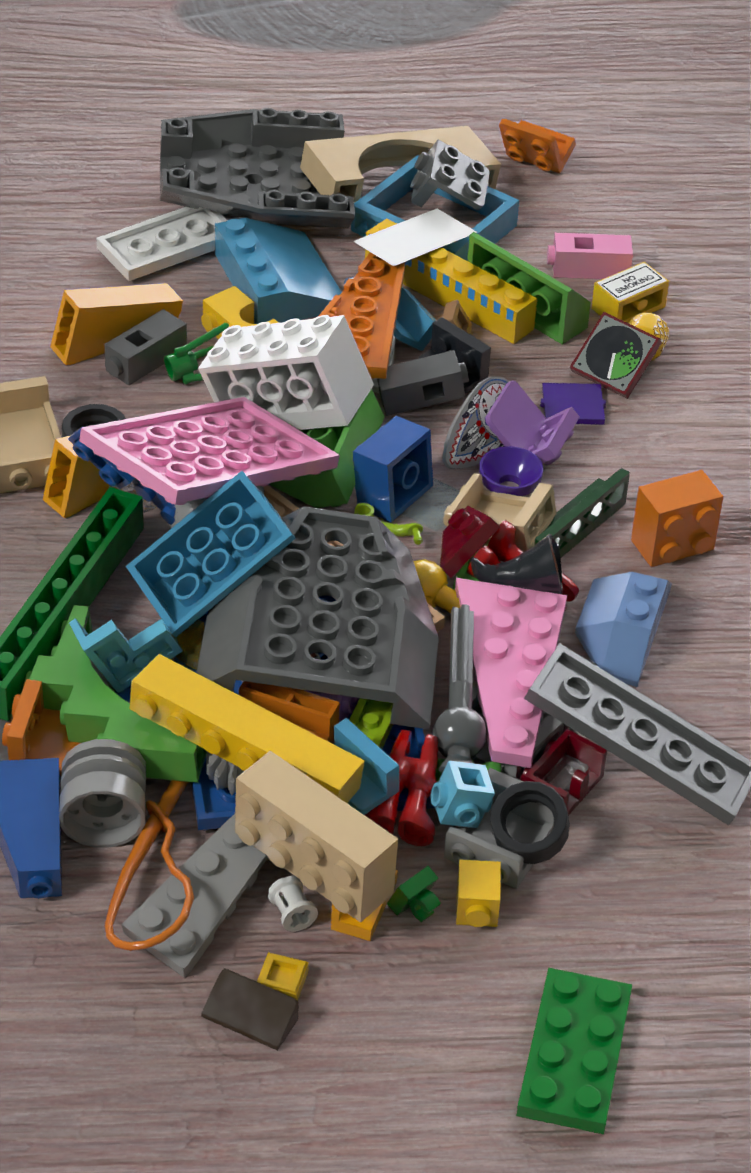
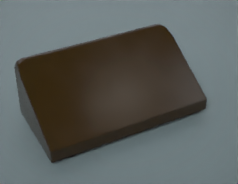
(251, 1009)

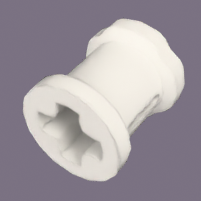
(292, 903)

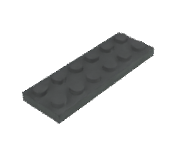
(642, 733)

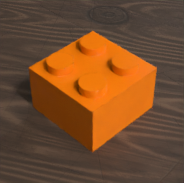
(676, 518)

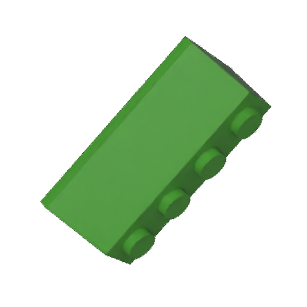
(559, 309)
(337, 484)

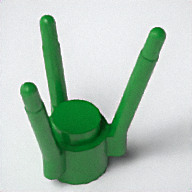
(183, 361)

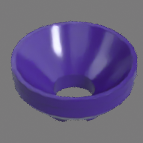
(511, 465)

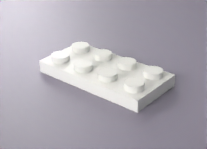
(161, 241)

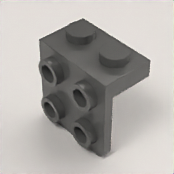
(451, 172)

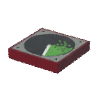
(615, 355)

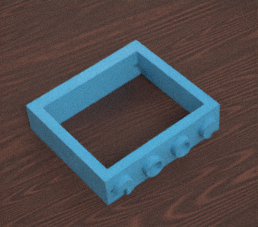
(498, 207)

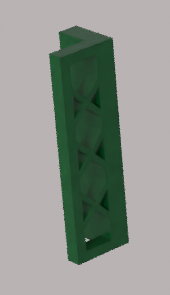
(587, 511)

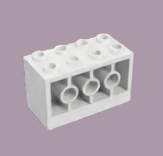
(292, 369)

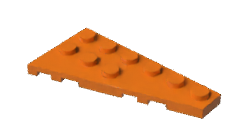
(371, 310)

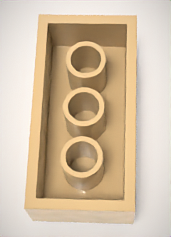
(315, 836)

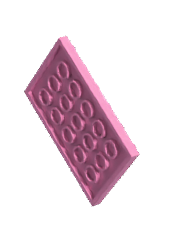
(202, 447)

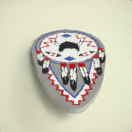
(469, 433)

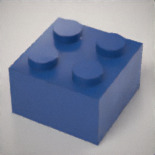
(393, 467)

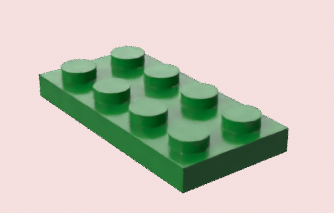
(574, 1051)

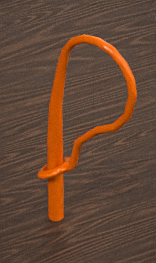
(157, 821)

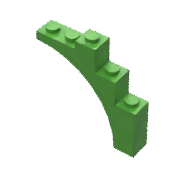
(96, 712)

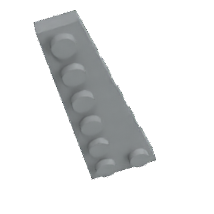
(218, 878)

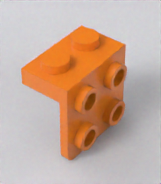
(536, 145)
(35, 730)

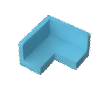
(121, 658)

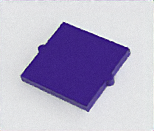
(583, 398)

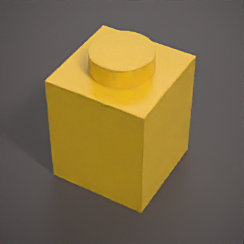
(478, 893)

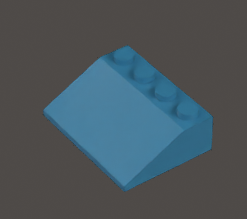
(274, 269)
(210, 553)

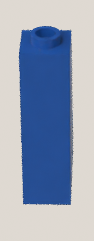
(32, 825)

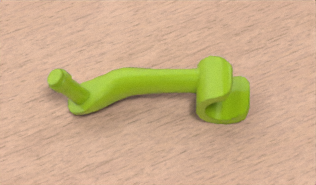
(402, 530)

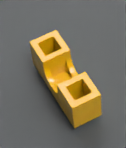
(228, 307)

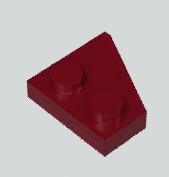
(464, 537)

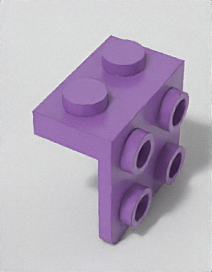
(522, 425)

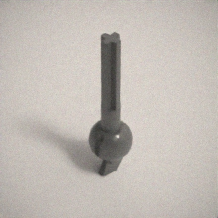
(460, 728)

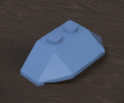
(622, 622)

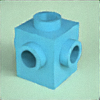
(462, 794)

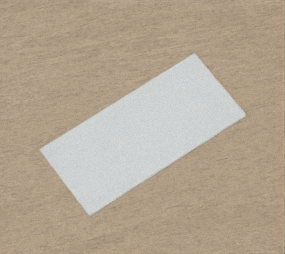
(415, 237)

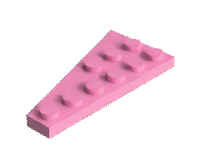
(511, 645)

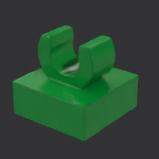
(416, 895)

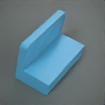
(413, 322)
(379, 773)

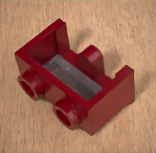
(570, 767)

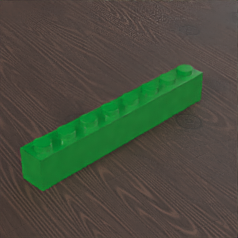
(70, 581)

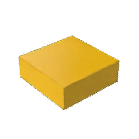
(284, 974)

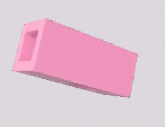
(589, 255)

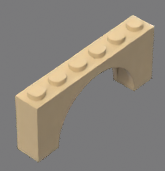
(338, 163)

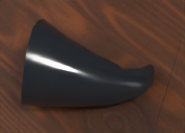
(533, 569)

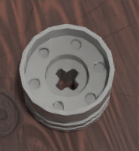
(103, 793)

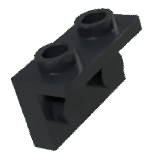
(467, 348)

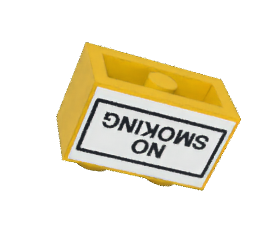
(630, 292)

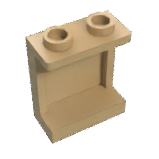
(527, 515)

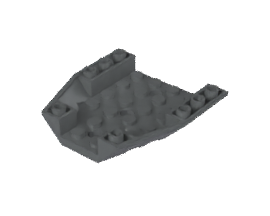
(250, 166)
(374, 633)

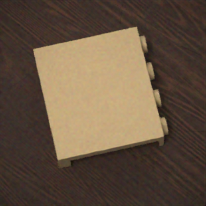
(25, 434)

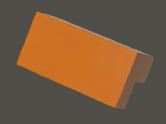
(298, 706)

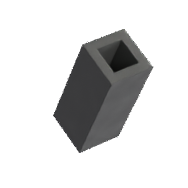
(144, 347)
(422, 383)

